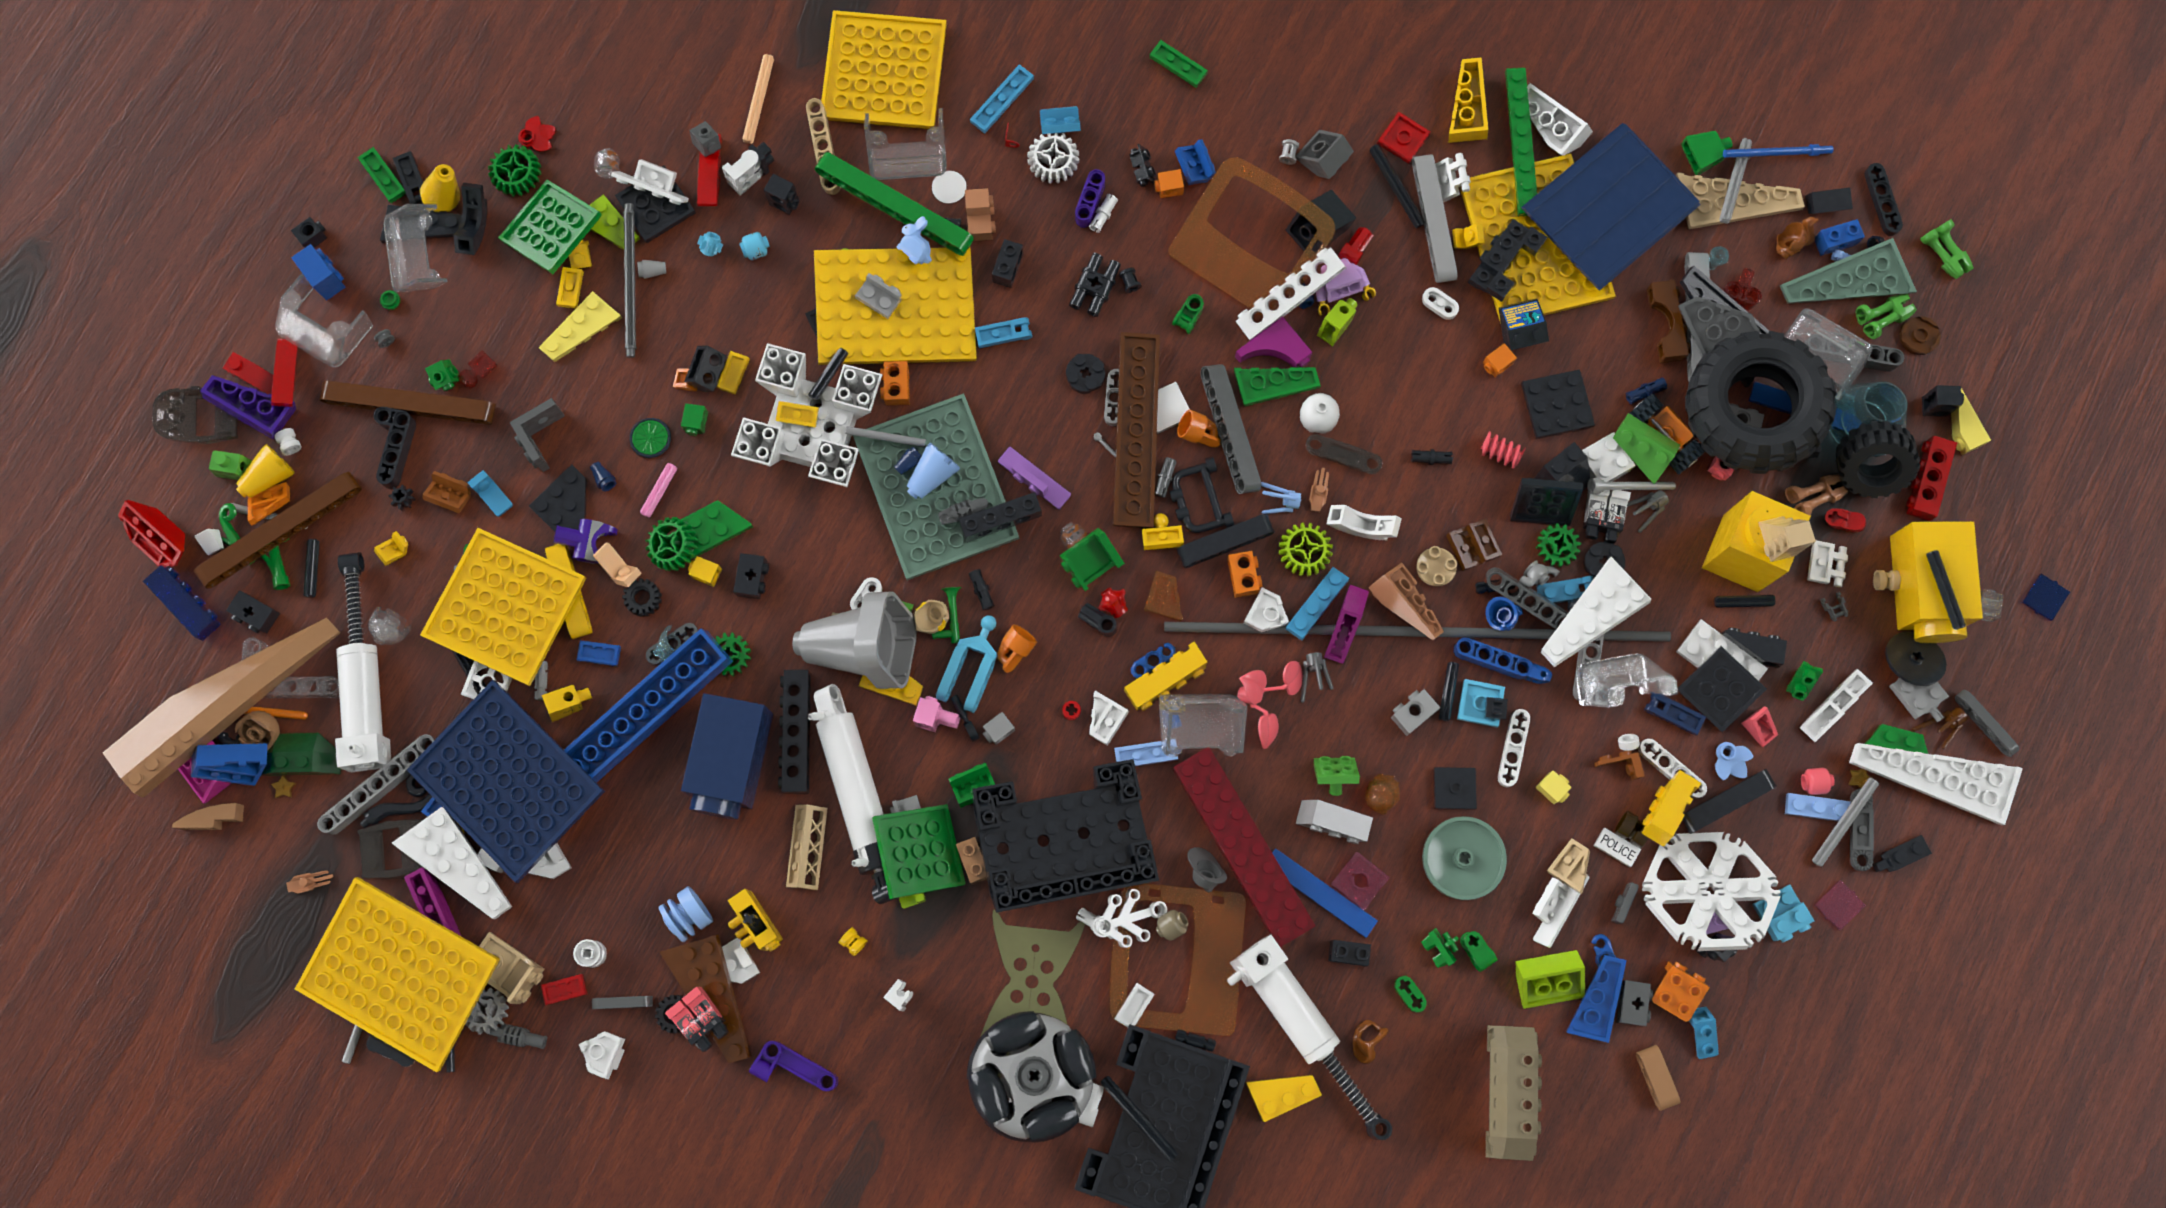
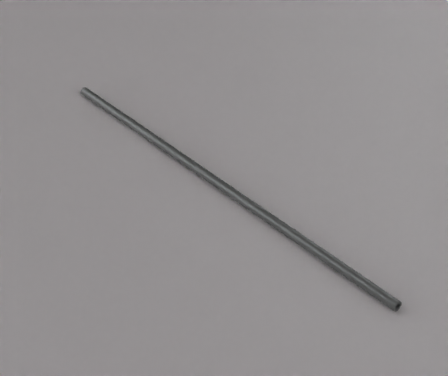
(1411, 631)

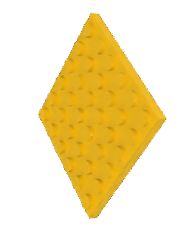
(883, 69)
(503, 606)

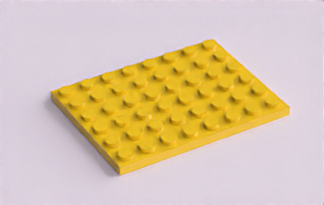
(1549, 273)
(928, 324)
(397, 974)

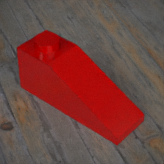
(249, 373)

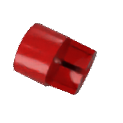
(1836, 519)

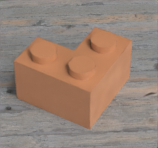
(979, 211)

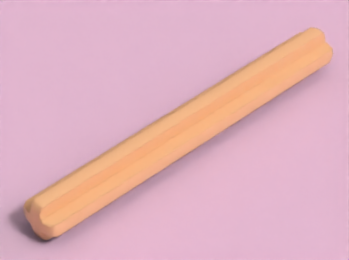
(758, 99)

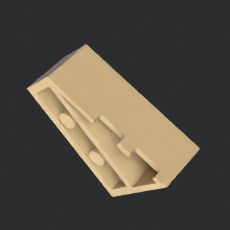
(1785, 537)

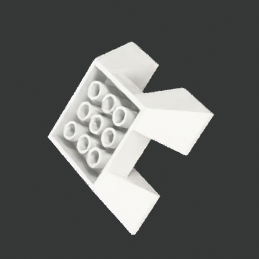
(827, 454)

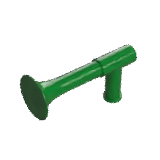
(951, 593)

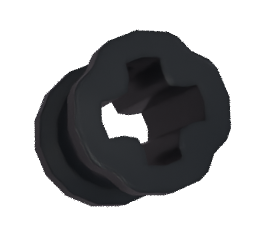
(1130, 280)

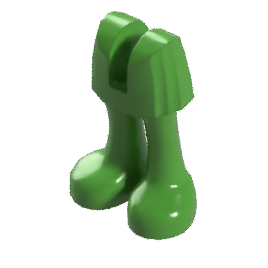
(1959, 261)
(1893, 306)

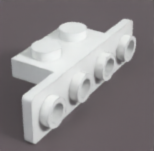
(652, 178)
(1553, 910)

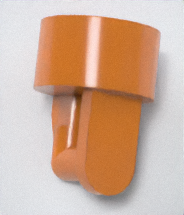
(1193, 427)
(1018, 641)

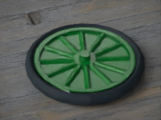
(650, 438)

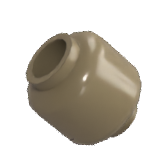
(1172, 925)

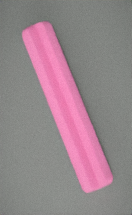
(658, 490)

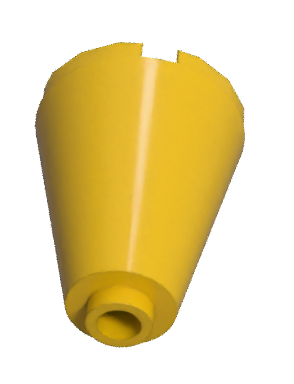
(441, 189)
(263, 472)

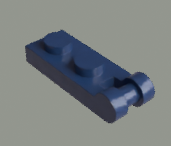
(1675, 713)

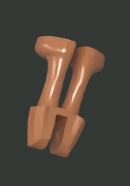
(1795, 494)

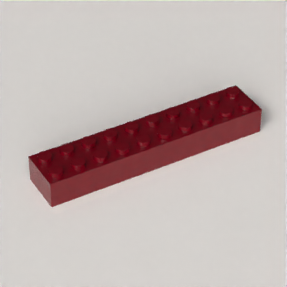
(1243, 847)

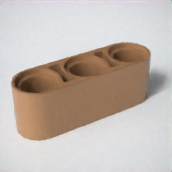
(1658, 1077)

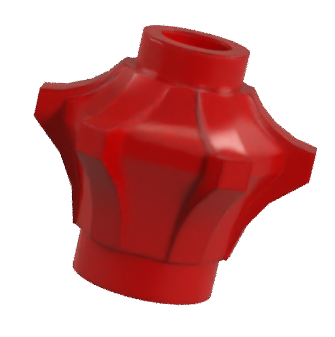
(1113, 602)

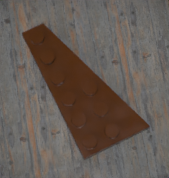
(705, 966)

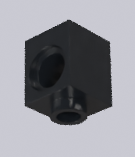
(303, 229)

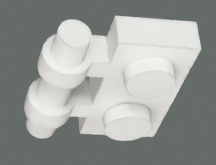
(1447, 176)
(1821, 563)

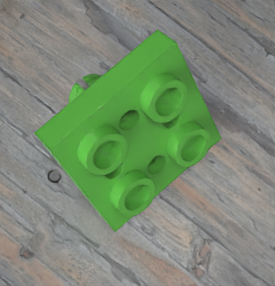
(1336, 772)

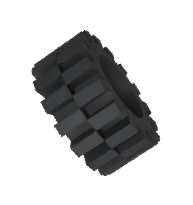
(633, 589)
(662, 1018)

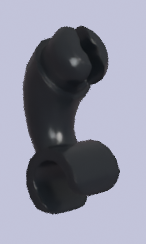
(225, 739)

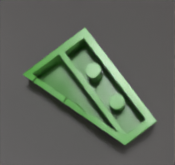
(1646, 446)

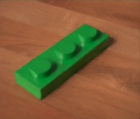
(1178, 63)
(382, 175)

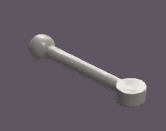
(1097, 437)

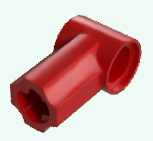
(1354, 249)

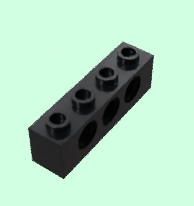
(1000, 517)

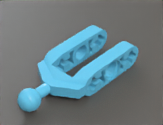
(956, 662)

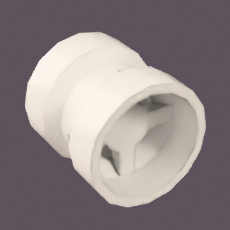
(287, 441)

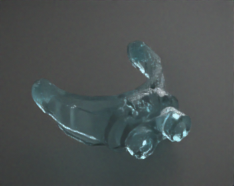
(663, 648)

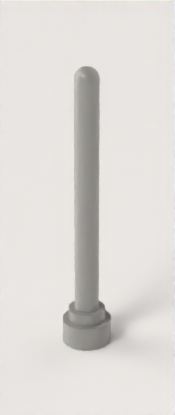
(1596, 486)

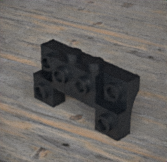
(1504, 249)

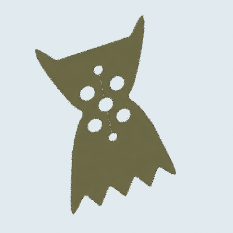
(1017, 943)

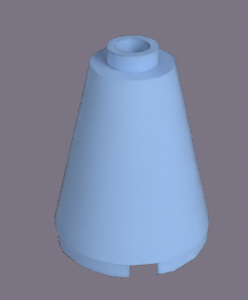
(930, 471)

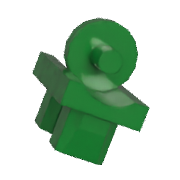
(1804, 680)
(1445, 956)

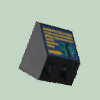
(1523, 324)

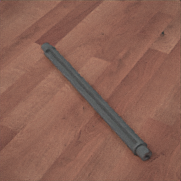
(629, 267)

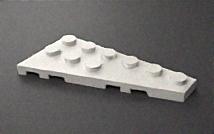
(1602, 606)
(448, 855)

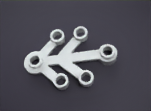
(1125, 919)

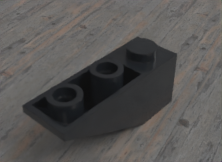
(1766, 650)

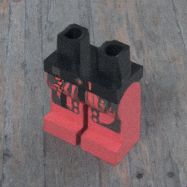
(698, 1018)

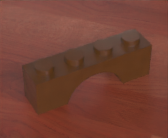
(1664, 298)

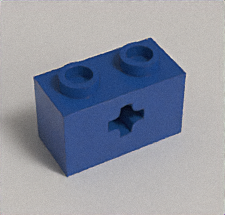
(1839, 237)

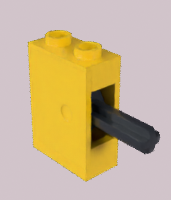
(755, 922)

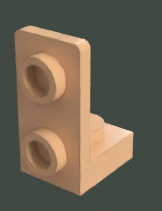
(615, 566)

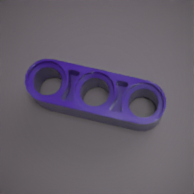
(1093, 190)

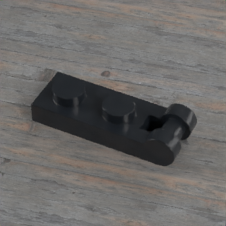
(409, 175)

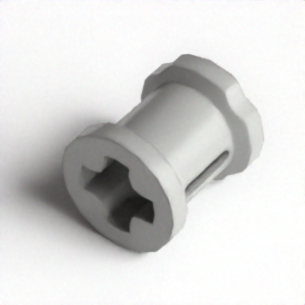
(1291, 145)

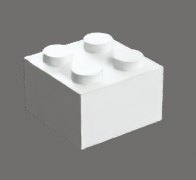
(1608, 459)

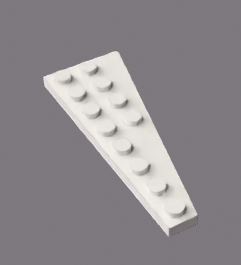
(1966, 784)

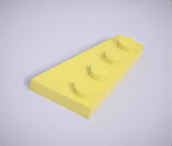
(585, 321)

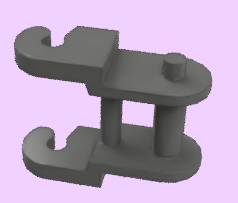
(1826, 607)

